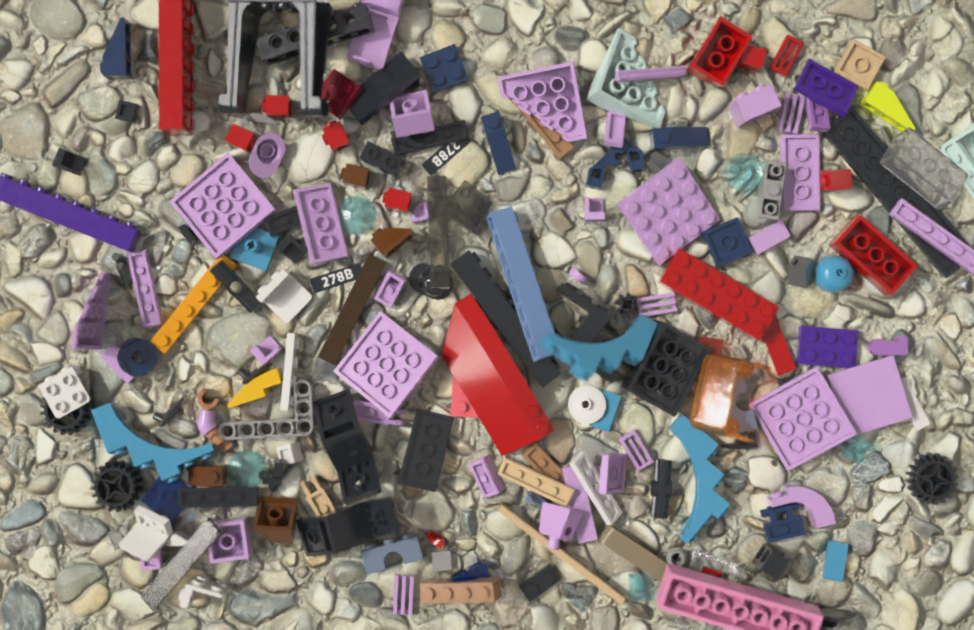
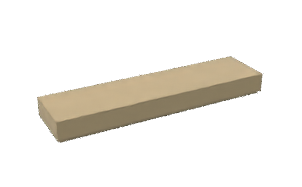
(536, 481)

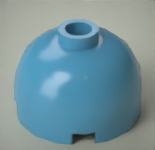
(826, 275)

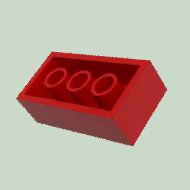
(873, 255)

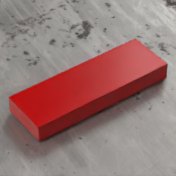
(778, 349)

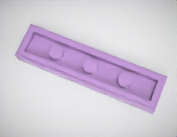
(145, 288)
(580, 501)

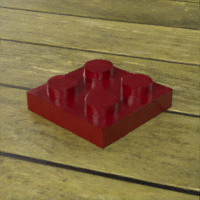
(340, 93)

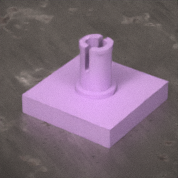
(612, 473)

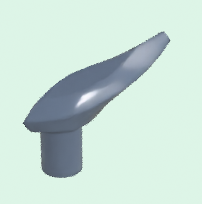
(535, 498)

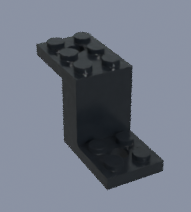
(591, 322)
(347, 447)
(349, 526)

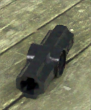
(227, 277)
(661, 488)

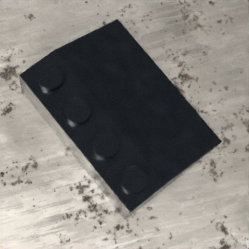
(667, 369)

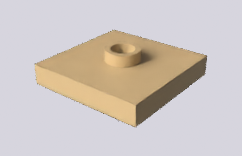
(860, 64)

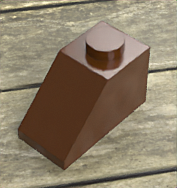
(208, 475)

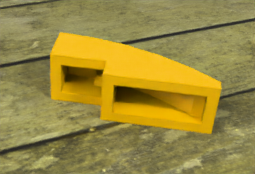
(257, 388)

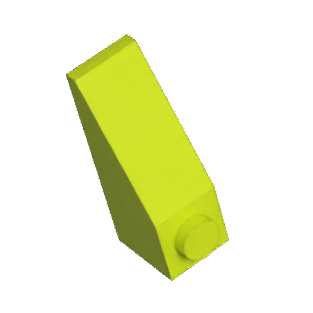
(885, 105)

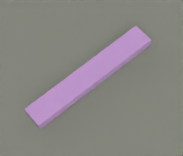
(934, 234)

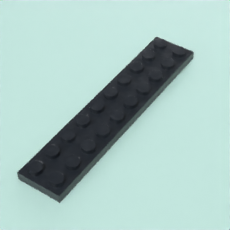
(863, 152)

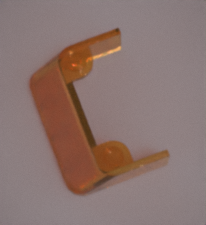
(716, 394)

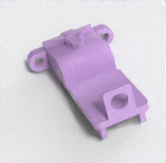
(373, 48)

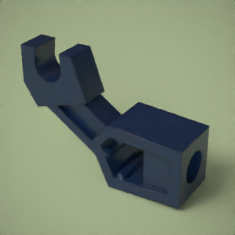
(607, 159)
(636, 165)

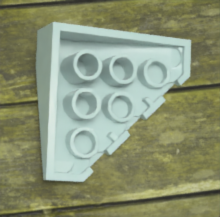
(630, 98)

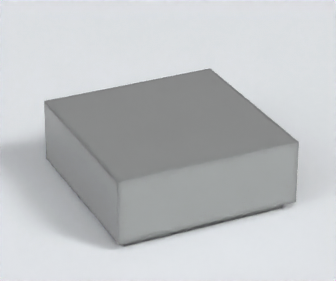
(441, 560)

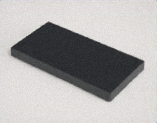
(384, 87)
(425, 450)

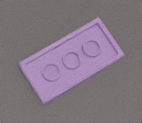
(802, 172)
(320, 223)

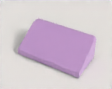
(486, 476)

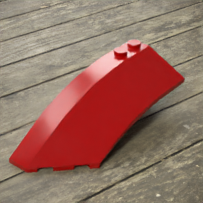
(492, 380)

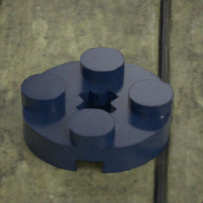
(138, 346)

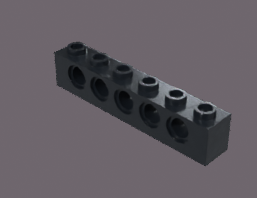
(289, 49)

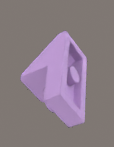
(390, 288)

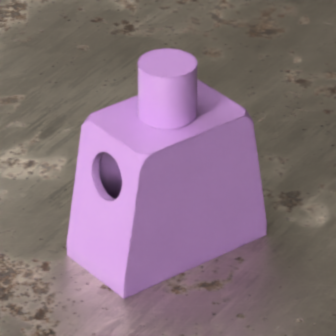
(558, 523)

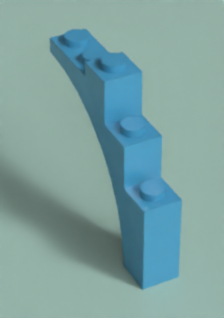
(607, 356)
(119, 437)
(707, 476)

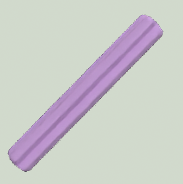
(650, 73)

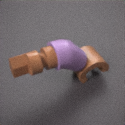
(207, 424)

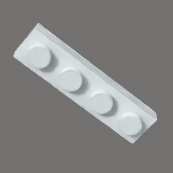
(290, 364)
(590, 480)

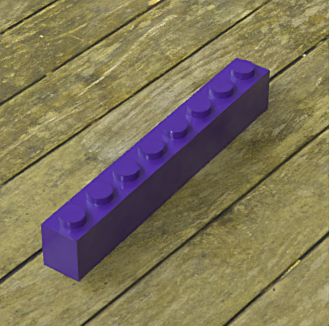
(69, 215)

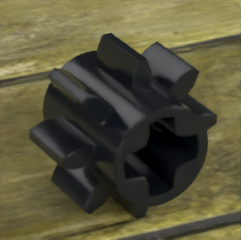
(631, 305)

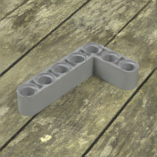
(276, 424)

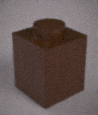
(355, 176)

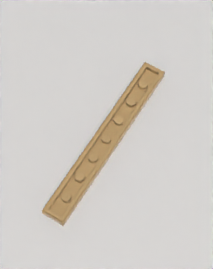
(561, 553)

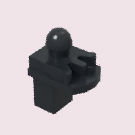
(274, 477)

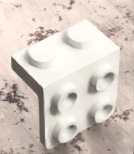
(284, 295)
(65, 391)
(148, 534)
(202, 584)

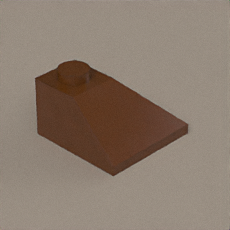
(391, 239)
(276, 519)

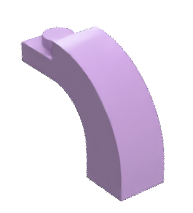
(817, 506)

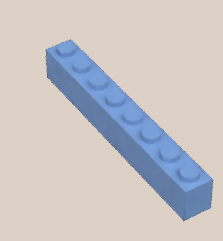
(521, 279)

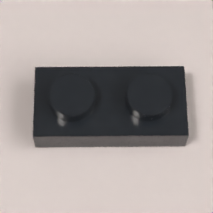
(282, 221)
(539, 582)

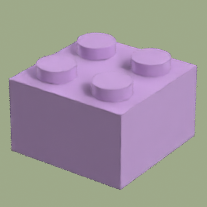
(754, 106)
(411, 114)
(234, 541)

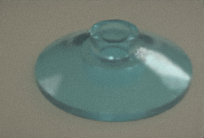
(751, 167)
(363, 221)
(252, 461)

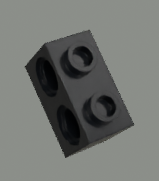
(381, 159)
(770, 560)

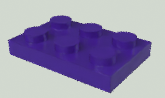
(826, 87)
(827, 346)

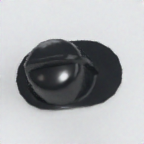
(420, 282)

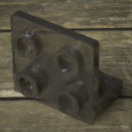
(468, 207)

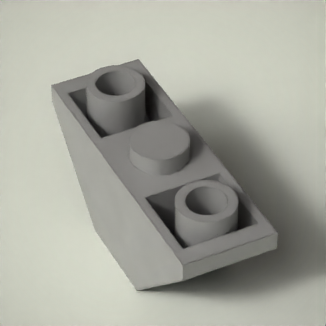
(771, 190)

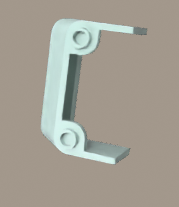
(961, 151)

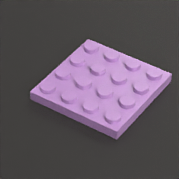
(222, 206)
(668, 211)
(386, 364)
(802, 418)

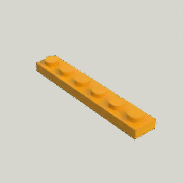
(189, 308)

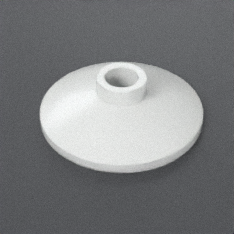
(596, 407)

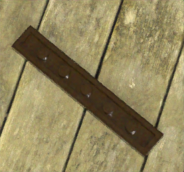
(352, 310)

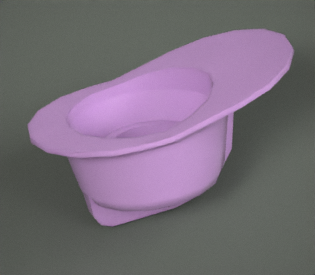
(266, 155)

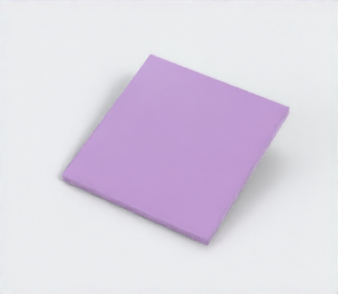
(871, 394)

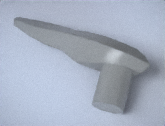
(257, 118)

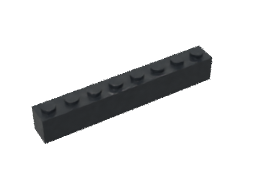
(502, 314)

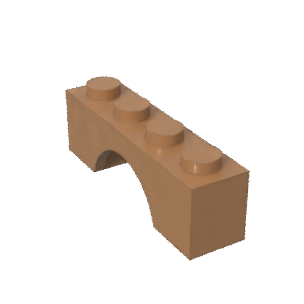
(473, 591)

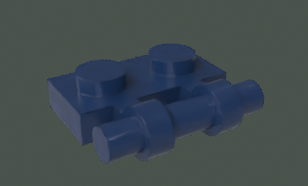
(782, 528)

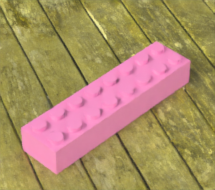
(732, 603)

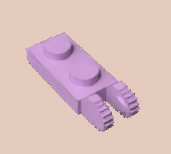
(370, 413)

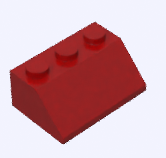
(719, 52)

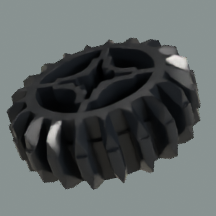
(78, 418)
(102, 479)
(947, 482)

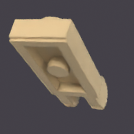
(319, 499)

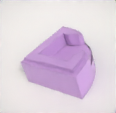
(420, 212)

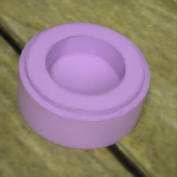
(578, 276)

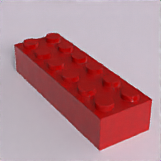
(718, 295)

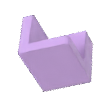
(593, 209)
(266, 350)
(155, 563)

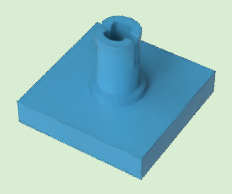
(256, 249)

